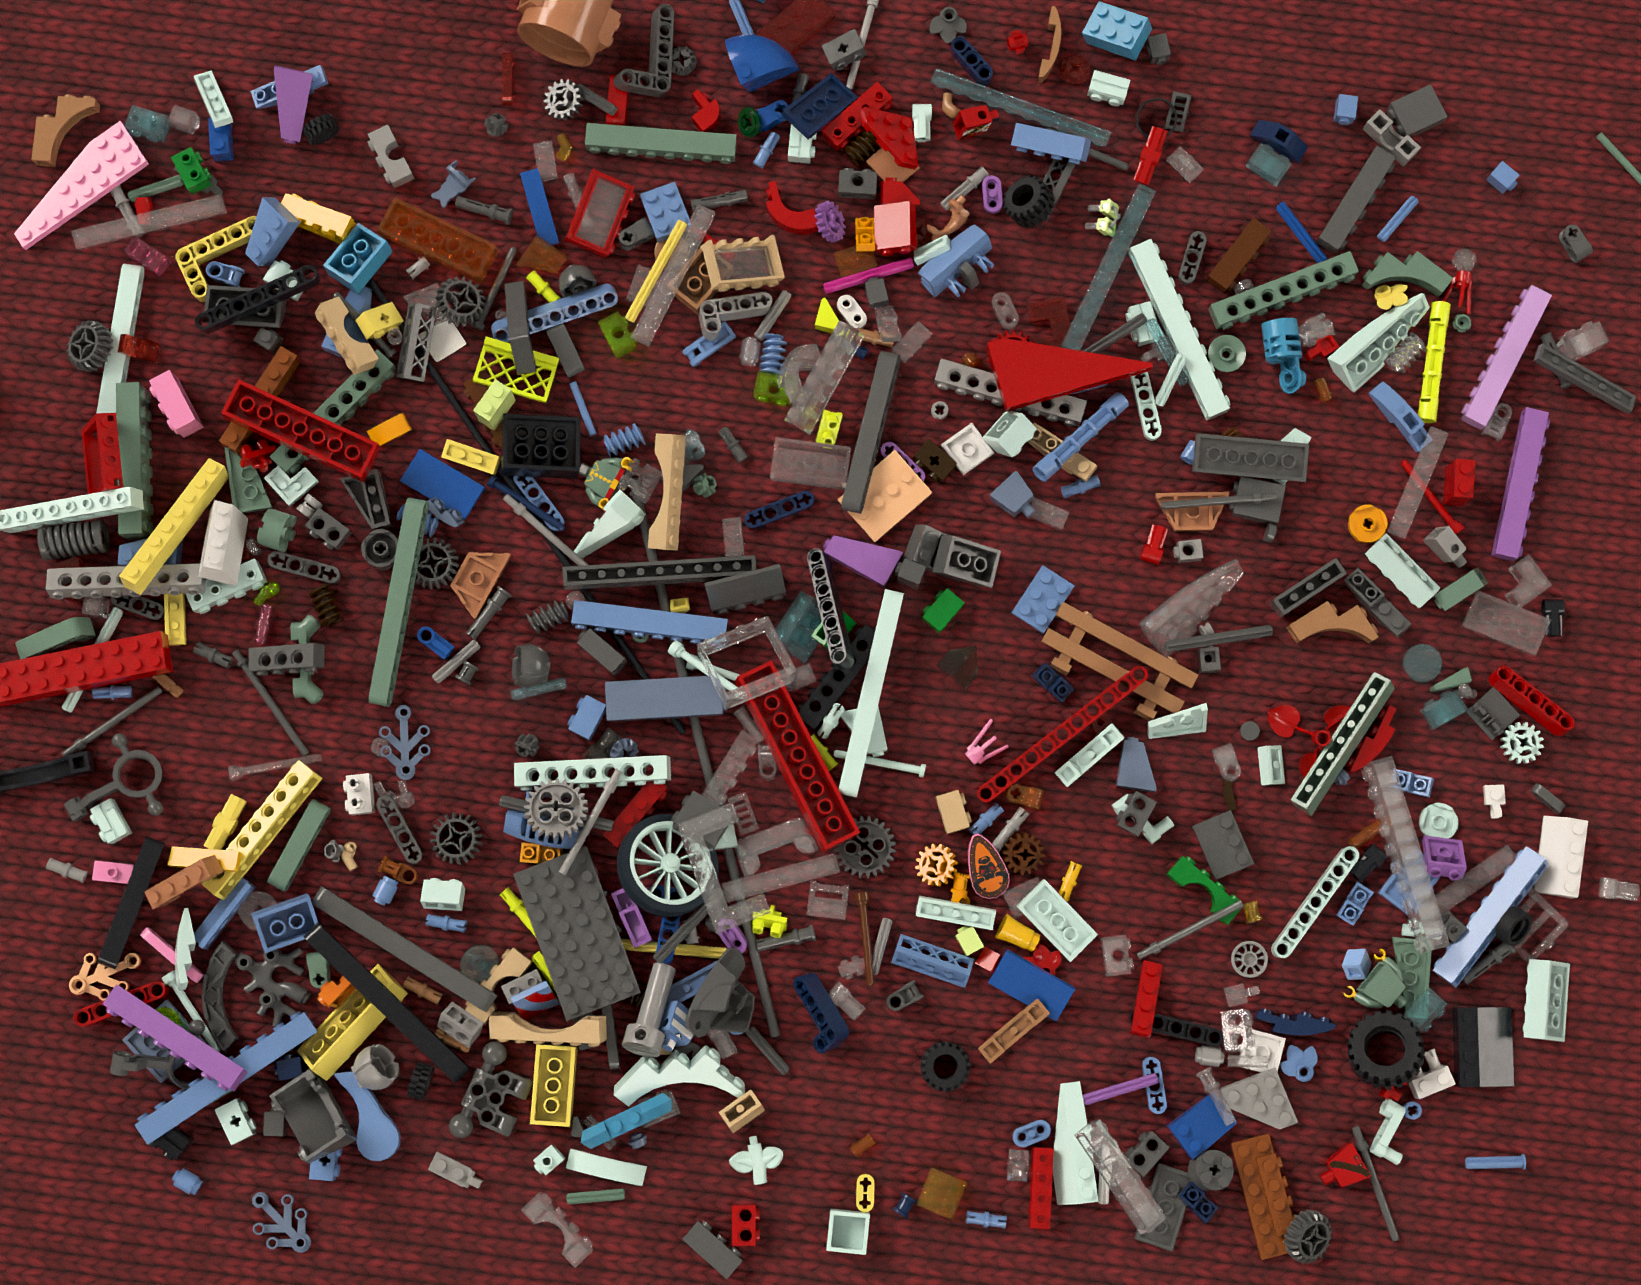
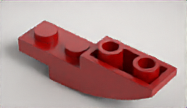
(1371, 747)

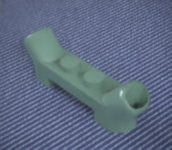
(303, 686)

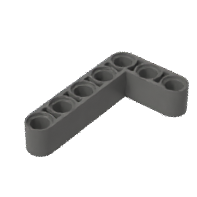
(656, 58)
(519, 327)

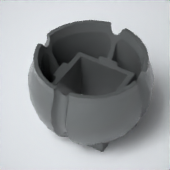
(530, 665)

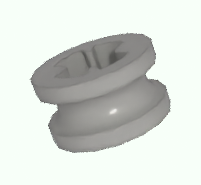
(945, 410)
(1205, 630)

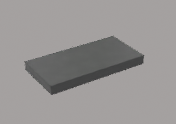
(1165, 1188)

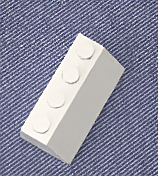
(223, 543)
(1563, 847)

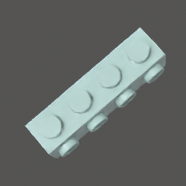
(1402, 571)
(218, 593)

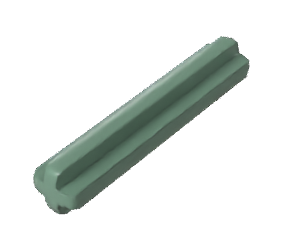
(156, 188)
(595, 1196)

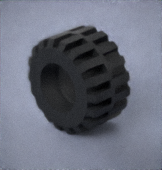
(1028, 201)
(932, 1078)

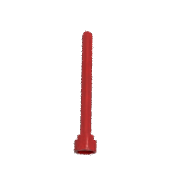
(1454, 525)

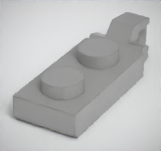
(454, 1171)

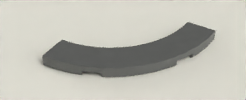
(213, 996)

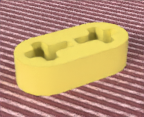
(870, 1192)

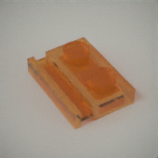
(852, 261)

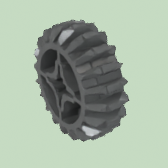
(475, 309)
(89, 346)
(450, 559)
(465, 834)
(1308, 1236)

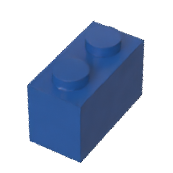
(221, 142)

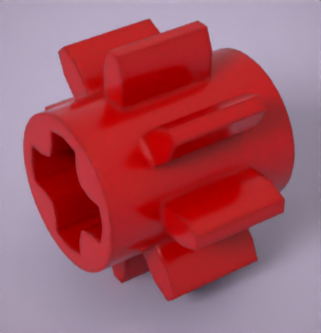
(1017, 42)

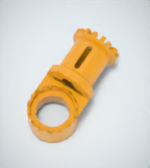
(959, 888)

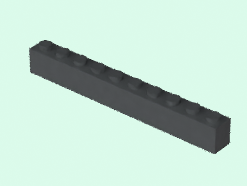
(655, 572)

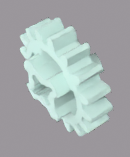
(1516, 749)

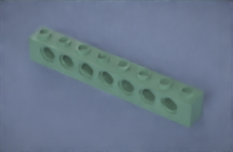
(1344, 263)
(386, 369)

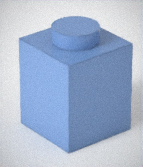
(1345, 109)
(1503, 178)

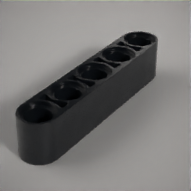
(1185, 1027)

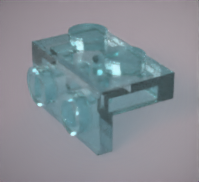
(1425, 1010)

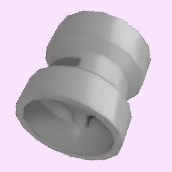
(307, 510)

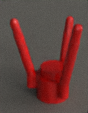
(1462, 282)

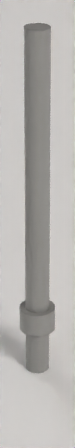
(872, 4)
(521, 510)
(609, 788)

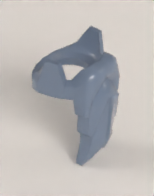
(455, 183)

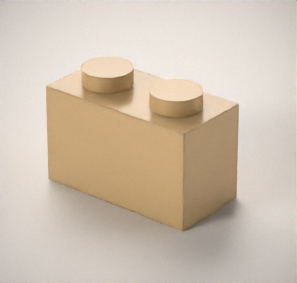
(953, 811)
(741, 1111)

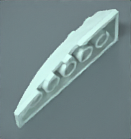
(1367, 349)
(1071, 1165)

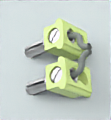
(1105, 225)

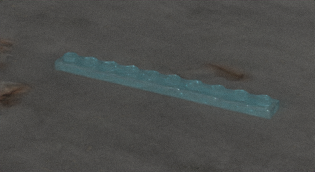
(1015, 105)
(1108, 268)

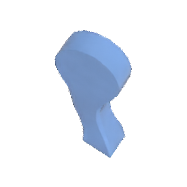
(377, 1132)

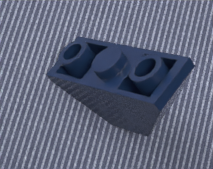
(1280, 139)

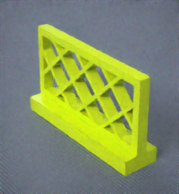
(504, 349)

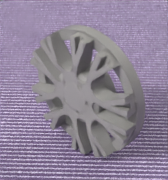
(1249, 959)

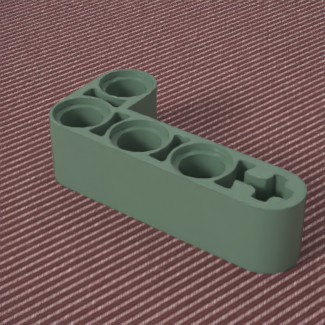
(56, 636)

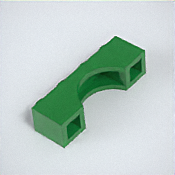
(1185, 872)

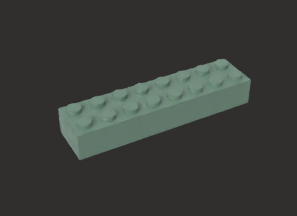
(135, 455)

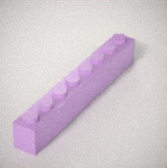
(1506, 357)

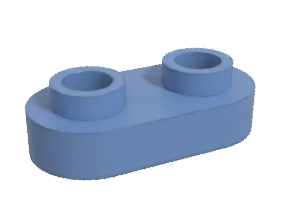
(1031, 1133)

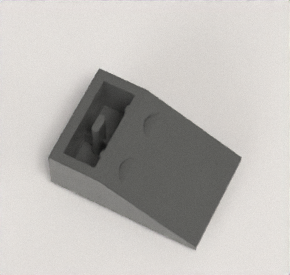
(924, 546)

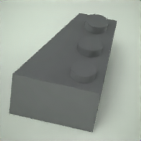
(370, 499)

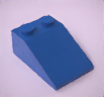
(1198, 1127)

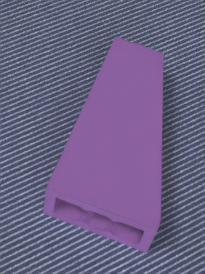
(292, 100)
(865, 559)

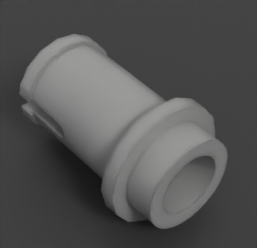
(419, 267)
(692, 937)

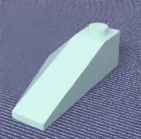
(618, 519)

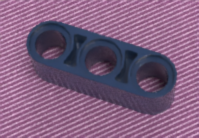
(969, 52)

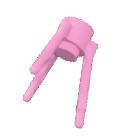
(976, 753)

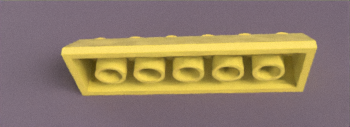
(346, 1028)

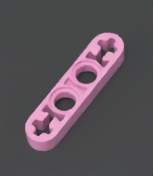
(168, 952)

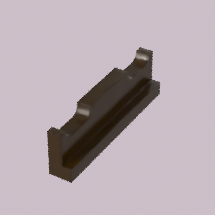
(1228, 795)

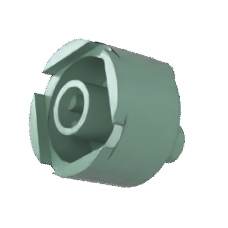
(277, 530)

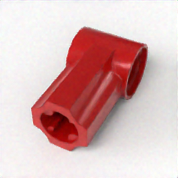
(1153, 550)

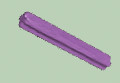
(1120, 1089)

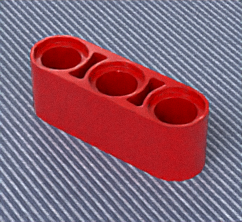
(620, 100)

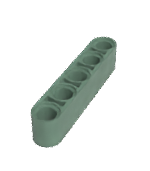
(299, 845)

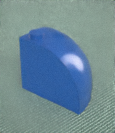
(759, 60)

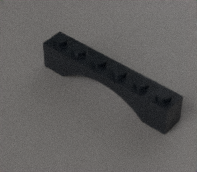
(53, 770)

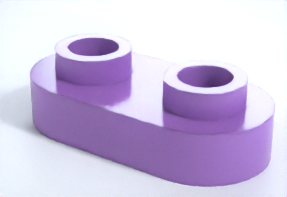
(992, 195)
(733, 934)

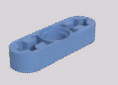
(1162, 1099)

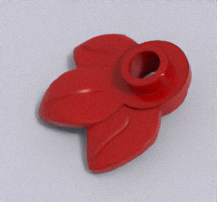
(1045, 959)

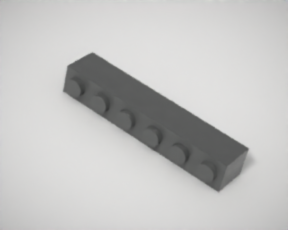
(1356, 199)

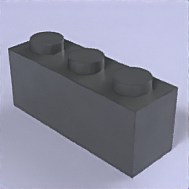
(713, 1248)

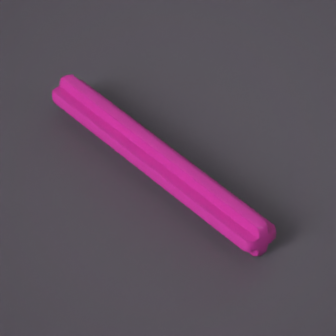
(862, 277)

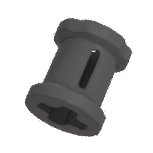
(467, 672)

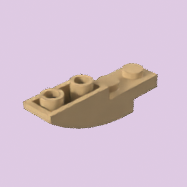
(1077, 464)

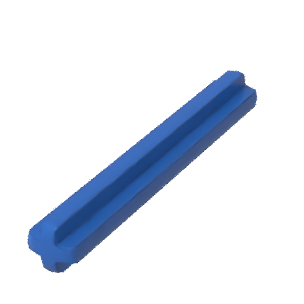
(1300, 232)

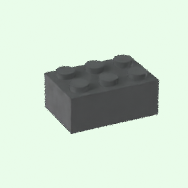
(966, 561)

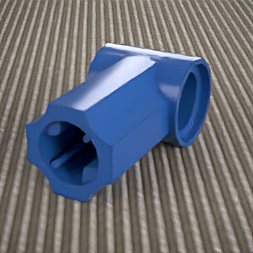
(436, 643)

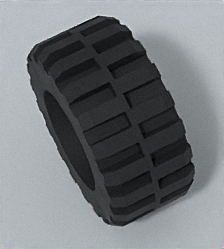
(1386, 1024)

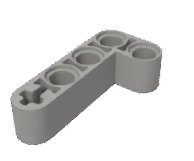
(758, 304)

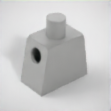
(1446, 545)

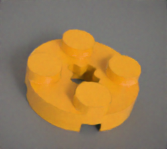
(1373, 515)

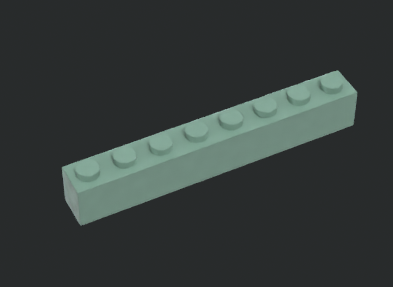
(660, 142)
(1342, 743)

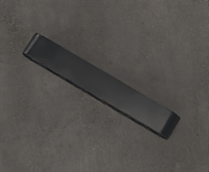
(248, 299)
(833, 616)
(130, 902)

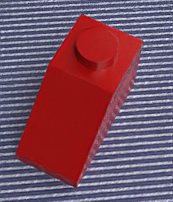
(896, 191)

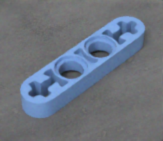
(540, 499)

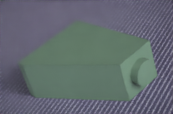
(1460, 589)

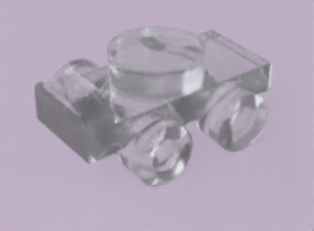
(856, 966)

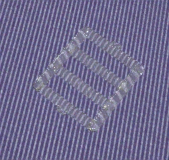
(1548, 941)

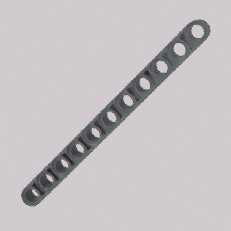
(404, 949)

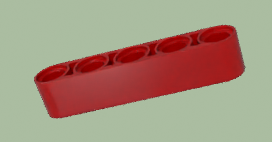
(1531, 701)
(94, 1010)

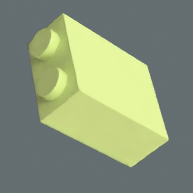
(494, 404)

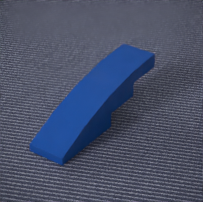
(539, 206)

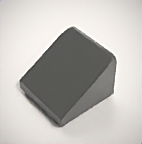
(577, 1127)

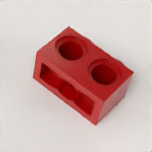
(739, 1225)

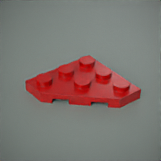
(893, 134)

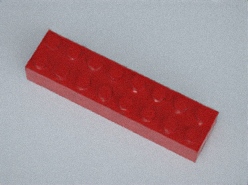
(300, 430)

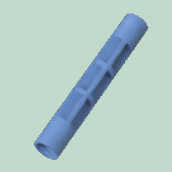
(1089, 428)

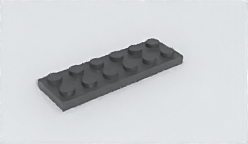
(1250, 457)

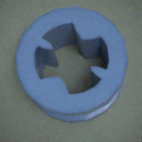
(1418, 1108)

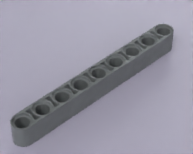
(871, 432)

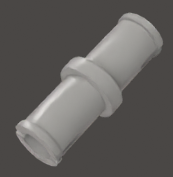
(66, 870)

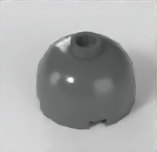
(575, 280)

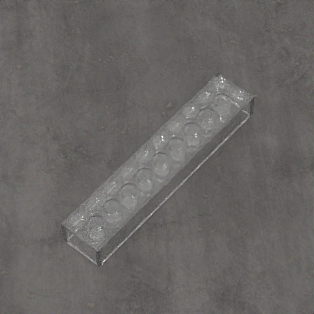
(1405, 855)

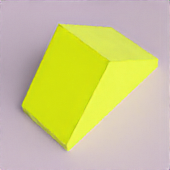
(826, 318)

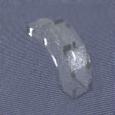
(799, 359)

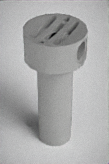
(644, 1035)

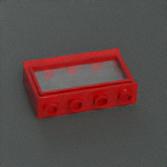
(600, 214)

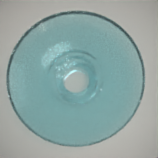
(480, 970)

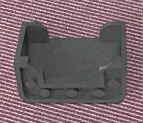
(313, 1116)

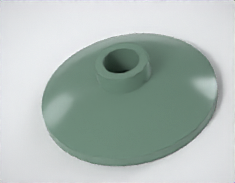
(1233, 347)

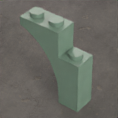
(1414, 269)

